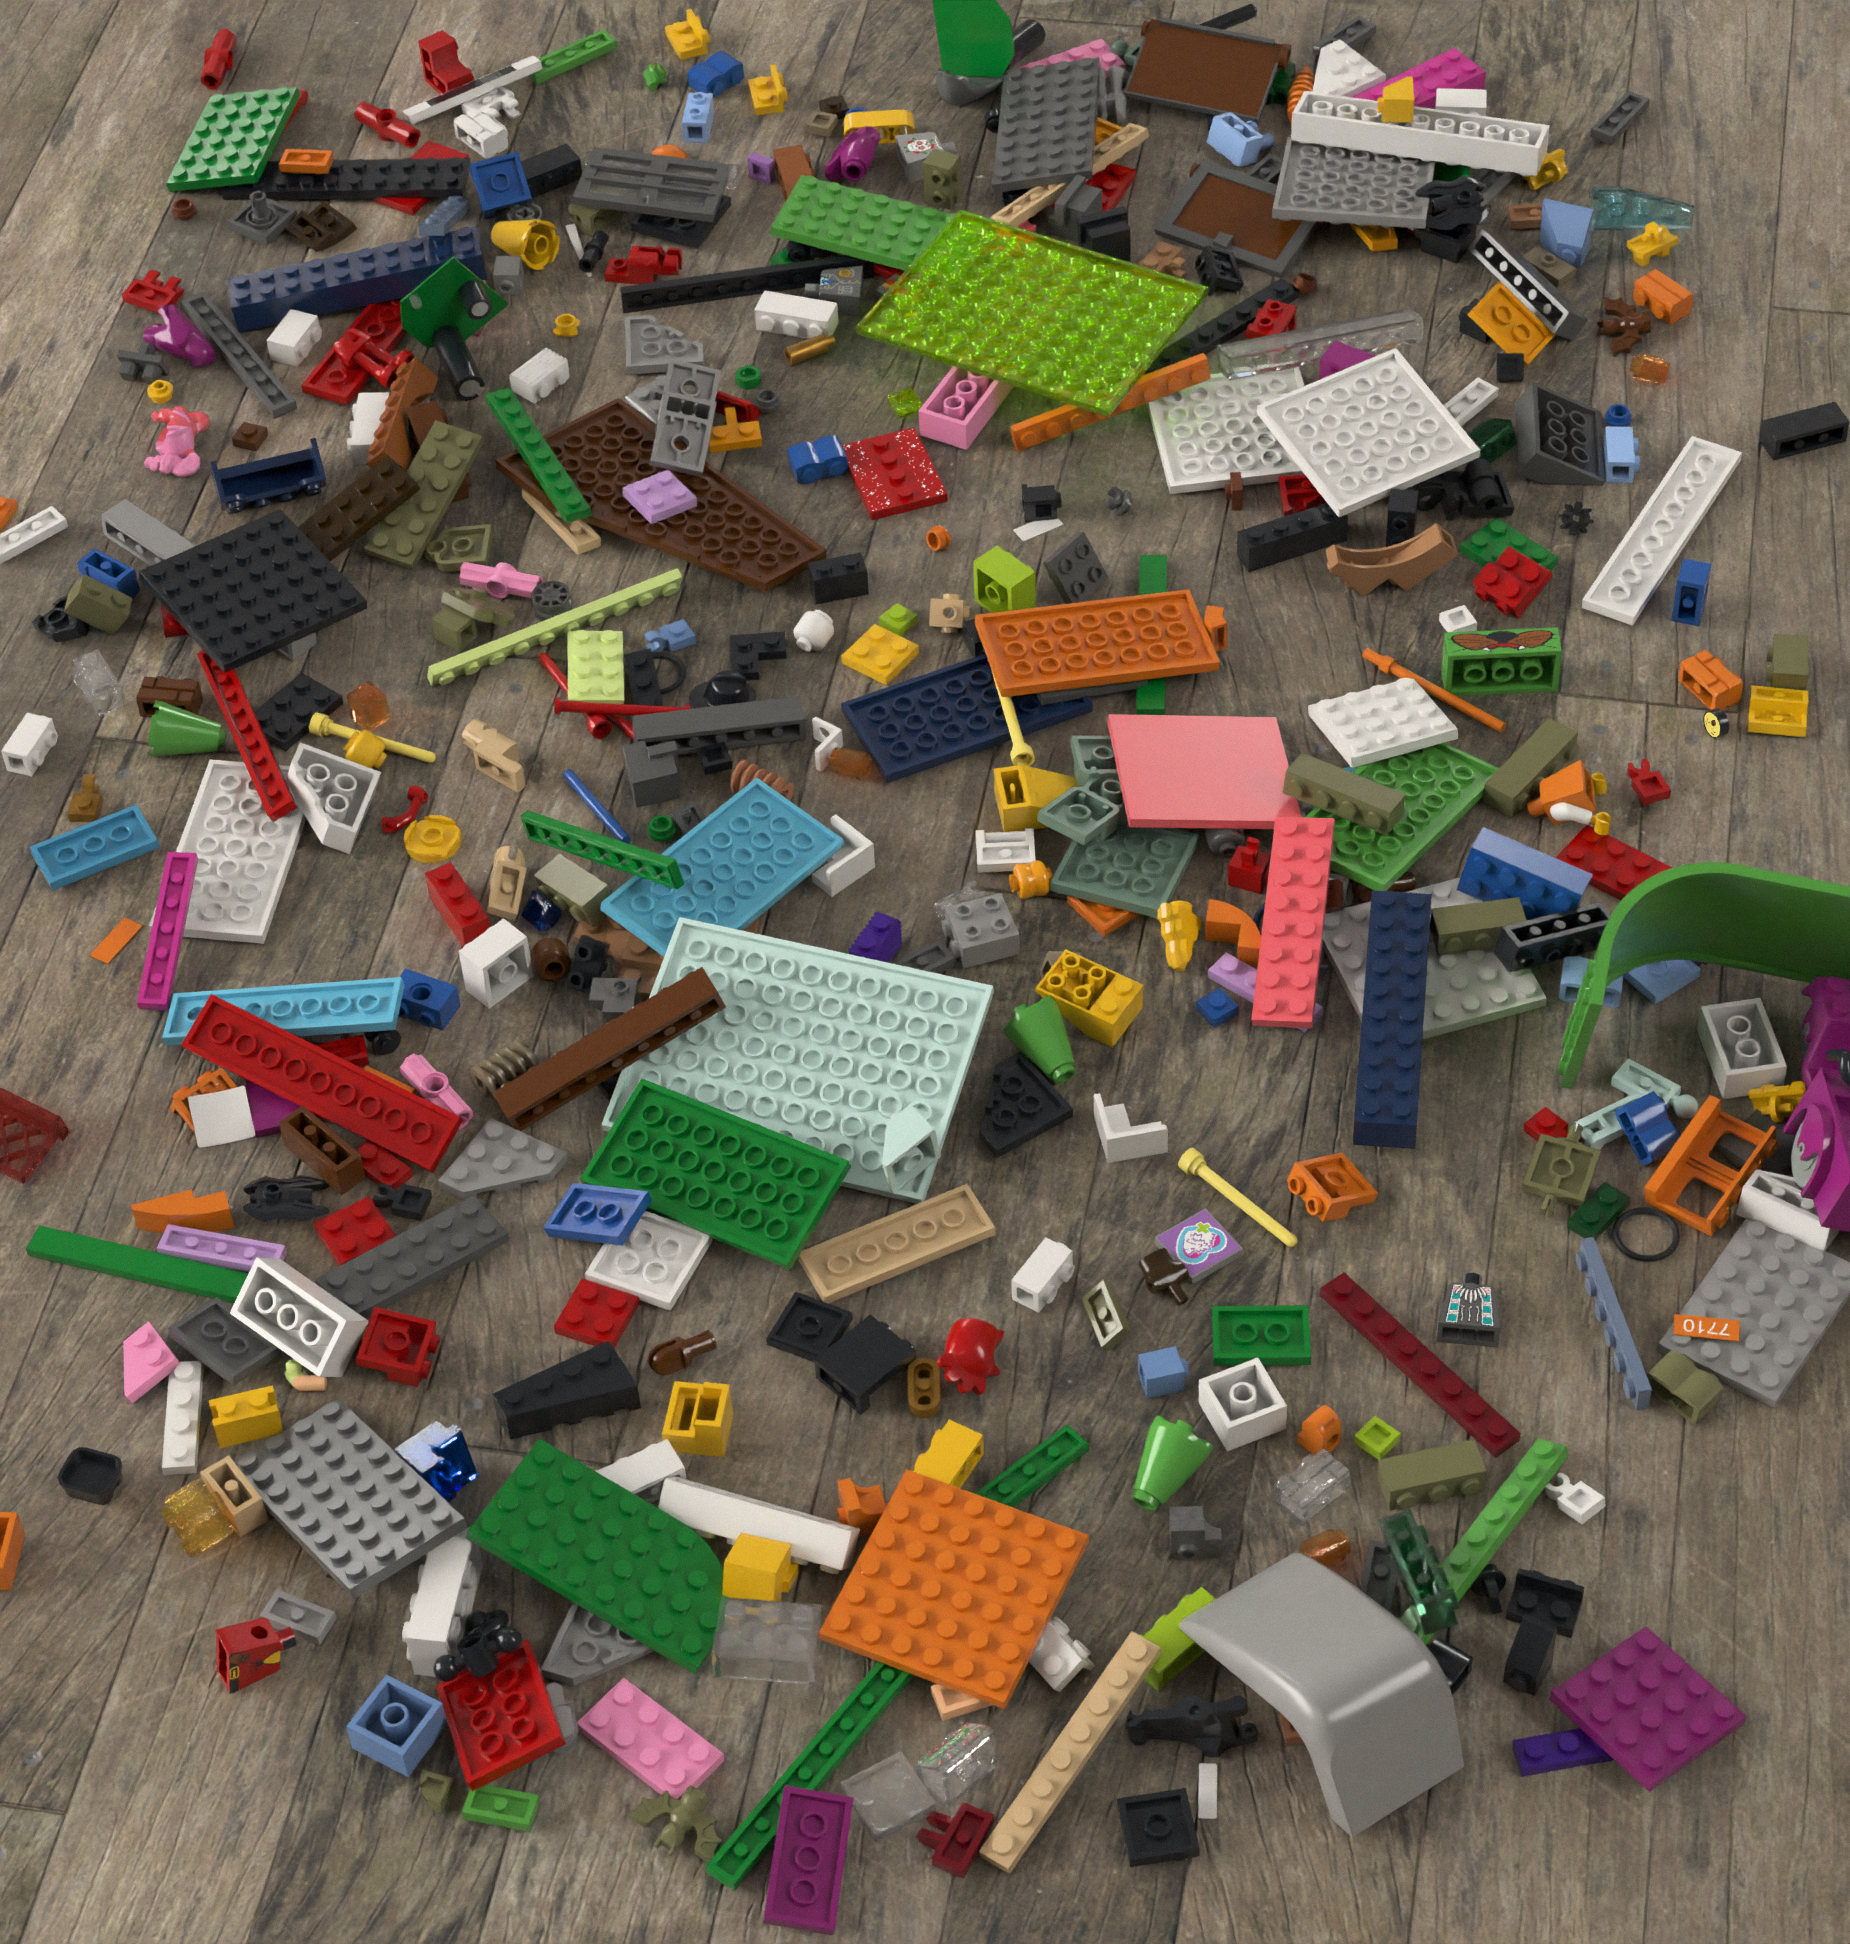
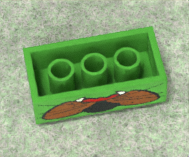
(1501, 661)

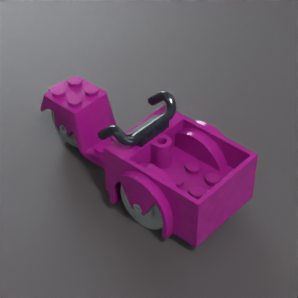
(1823, 1115)

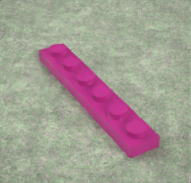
(167, 931)

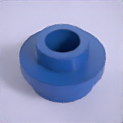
(1618, 416)

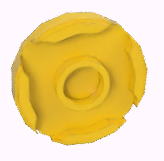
(432, 839)

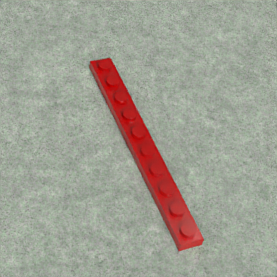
(249, 739)

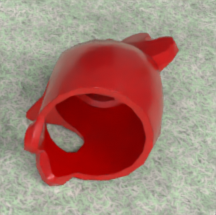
(970, 1354)

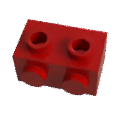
(1272, 319)

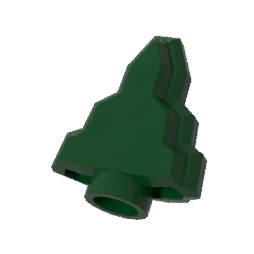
(1281, 85)

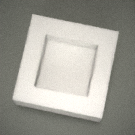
(1458, 620)

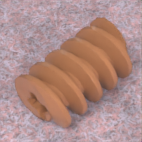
(746, 773)

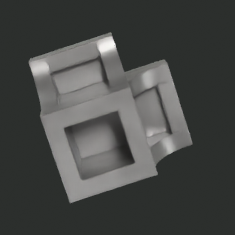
(614, 996)
(1191, 1535)

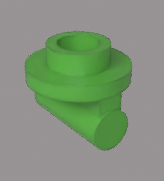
(655, 75)

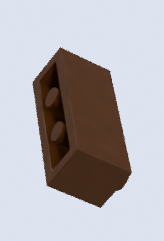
(322, 1150)

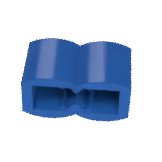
(716, 74)
(817, 459)
(1648, 1127)

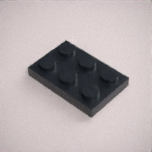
(289, 712)

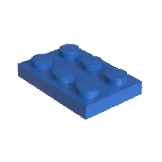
(598, 1214)

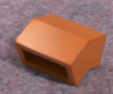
(1215, 619)

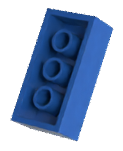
(1507, 869)

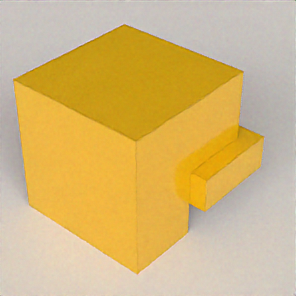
(699, 1418)
(758, 1569)

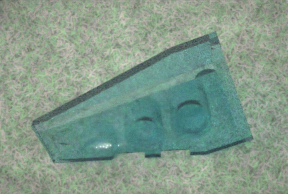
(1632, 210)

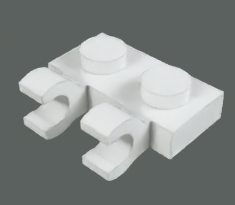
(492, 102)

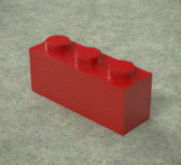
(456, 903)

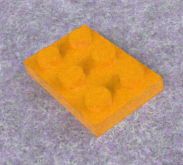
(1511, 323)

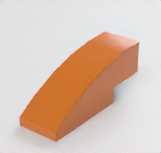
(182, 1209)

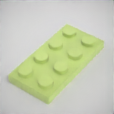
(595, 666)

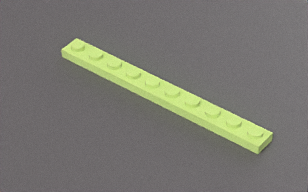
(547, 630)

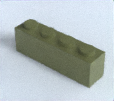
(1534, 761)
(1344, 793)

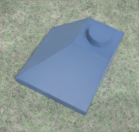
(1566, 231)

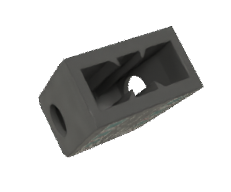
(1470, 1314)

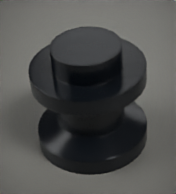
(384, 1041)

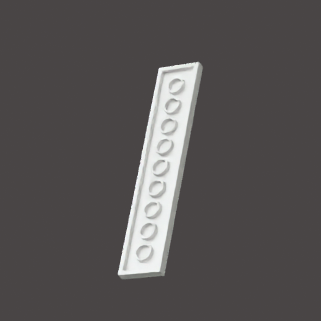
(1661, 530)

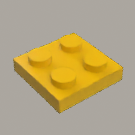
(880, 654)

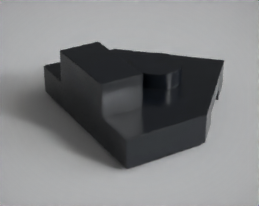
(60, 625)

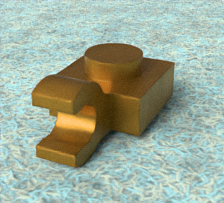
(88, 804)

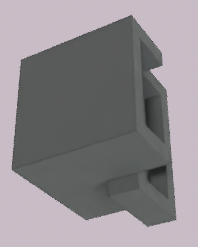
(1074, 202)
(652, 772)

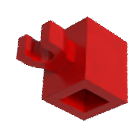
(1249, 867)

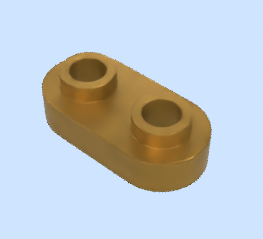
(924, 1390)

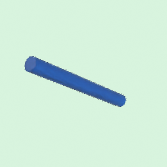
(596, 806)

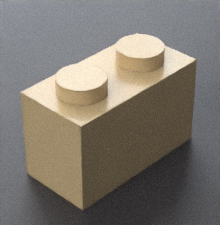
(242, 1502)

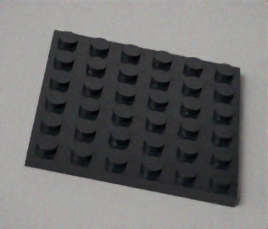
(252, 590)

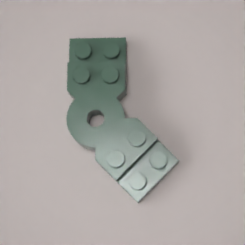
(1096, 802)

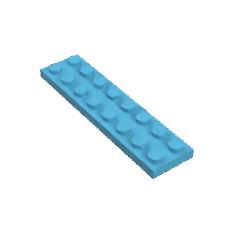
(301, 1007)

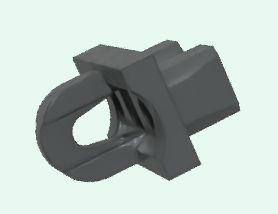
(143, 361)

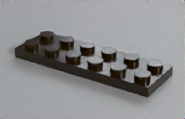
(359, 507)

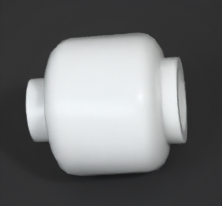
(813, 630)

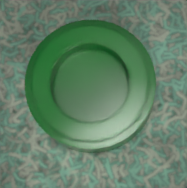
(748, 377)

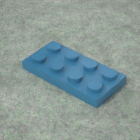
(94, 847)

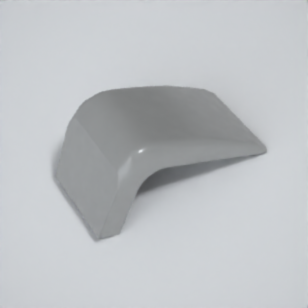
(1346, 1681)

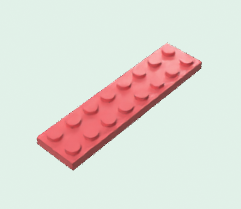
(1293, 922)

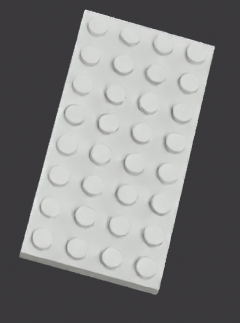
(238, 854)

